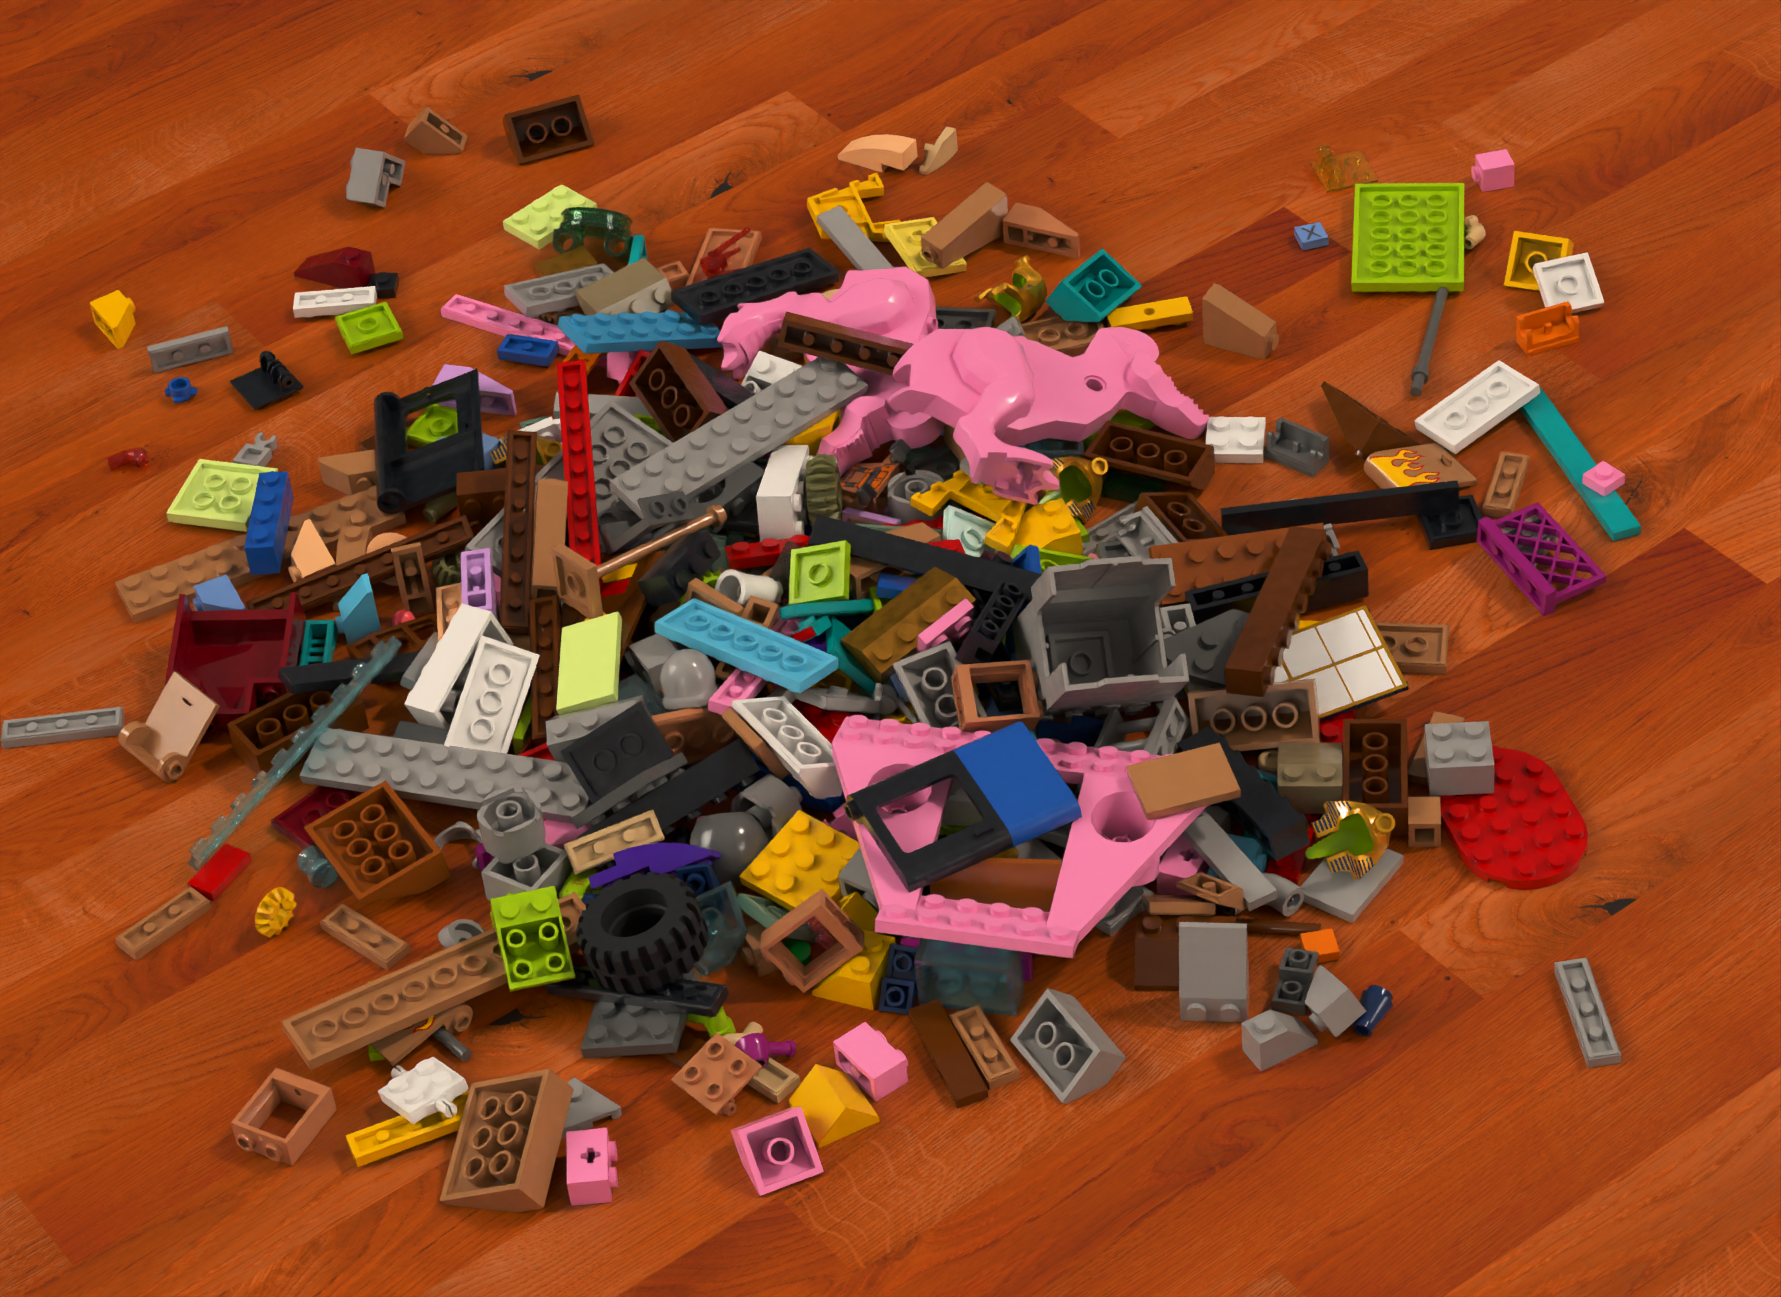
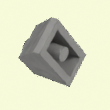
(1332, 1003)
(1274, 1038)

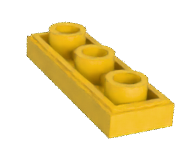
(1152, 314)

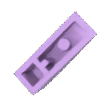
(493, 395)
(478, 580)

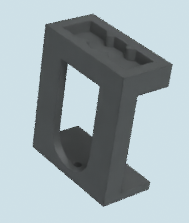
(657, 510)

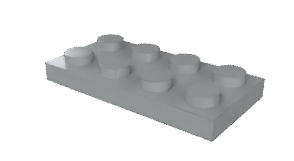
(553, 291)

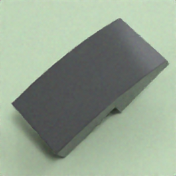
(1294, 980)

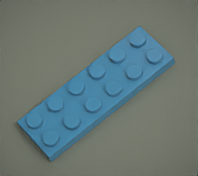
(637, 331)

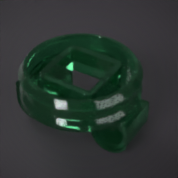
(595, 224)

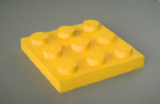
(800, 862)

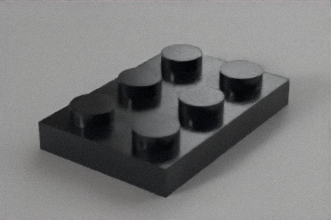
(617, 751)

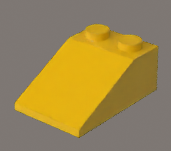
(1049, 528)

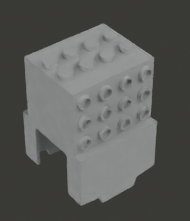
(1099, 637)

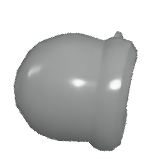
(687, 680)

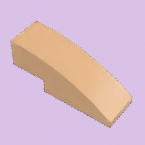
(880, 151)

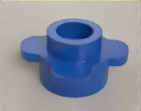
(180, 389)

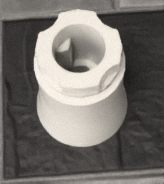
(740, 586)

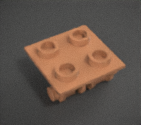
(717, 1075)

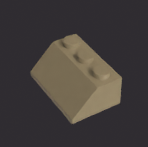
(628, 290)

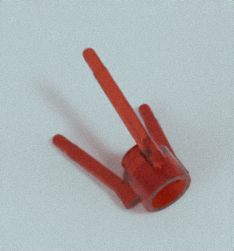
(716, 262)

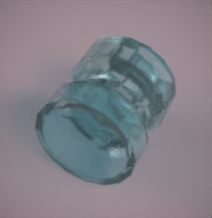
(316, 867)

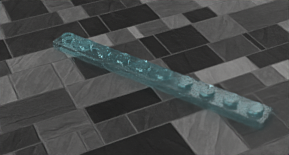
(285, 760)

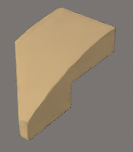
(941, 152)

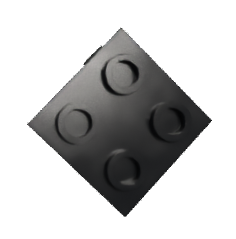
(266, 383)

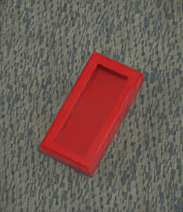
(220, 871)

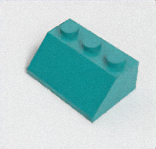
(1093, 290)

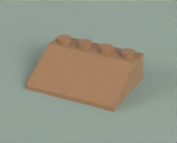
(508, 1142)

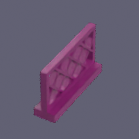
(1520, 565)

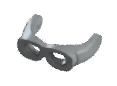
(459, 831)

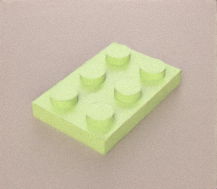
(539, 219)

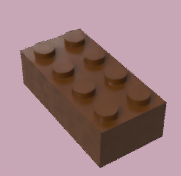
(676, 391)
(482, 495)
(270, 728)
(1377, 767)

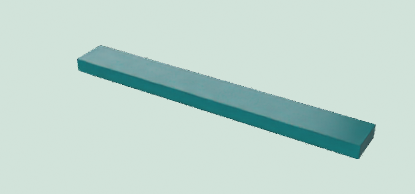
(1576, 461)

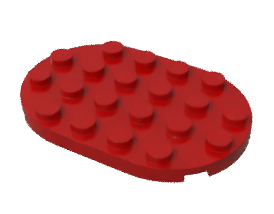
(1522, 831)

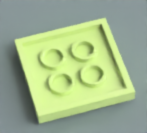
(217, 495)

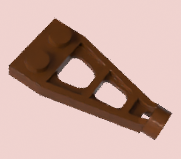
(364, 646)

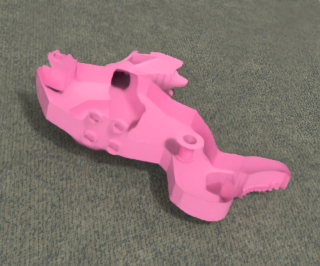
(876, 301)
(1028, 392)

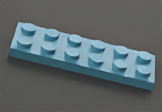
(746, 645)

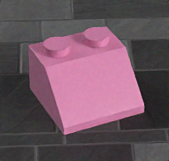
(777, 1150)

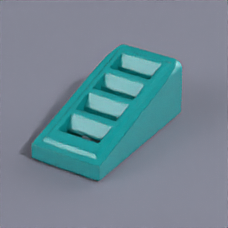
(314, 629)

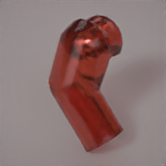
(122, 458)

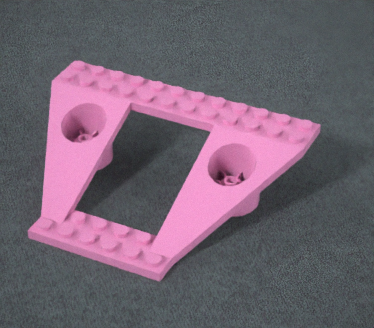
(1103, 857)

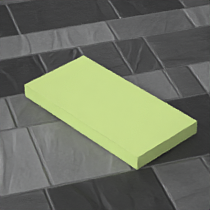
(589, 663)

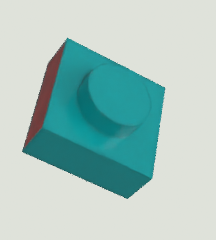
(810, 628)

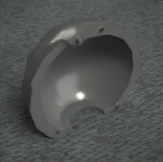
(737, 839)

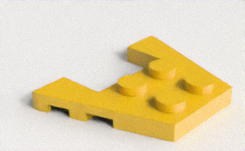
(852, 204)
(979, 499)

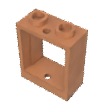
(965, 704)
(834, 920)
(293, 1090)

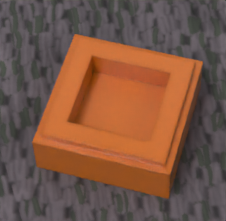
(1321, 942)

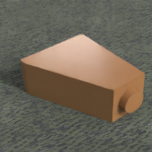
(1236, 324)

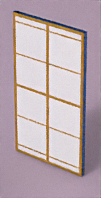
(1345, 658)

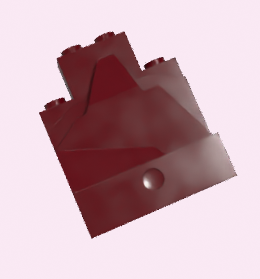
(236, 654)

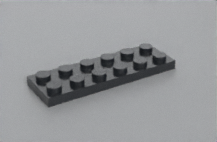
(754, 284)

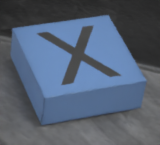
(1311, 236)

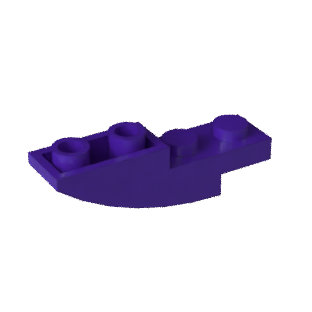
(652, 858)

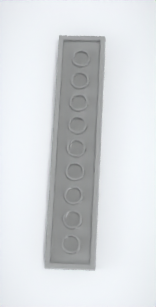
(742, 433)
(439, 772)

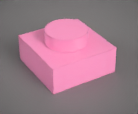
(1603, 478)

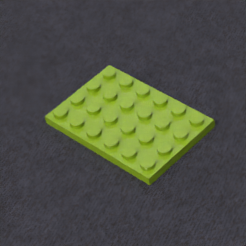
(1408, 237)

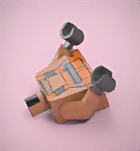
(867, 483)

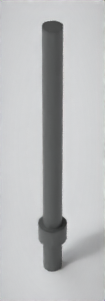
(1421, 371)

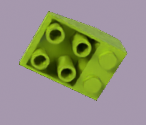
(532, 938)

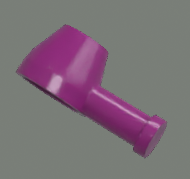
(759, 1049)

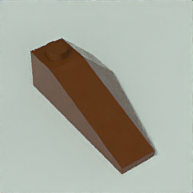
(1362, 427)

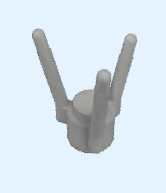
(890, 702)

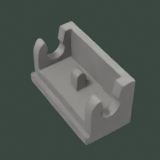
(1143, 532)

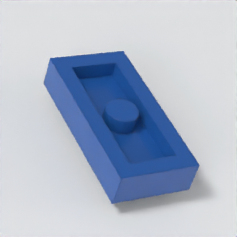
(528, 350)

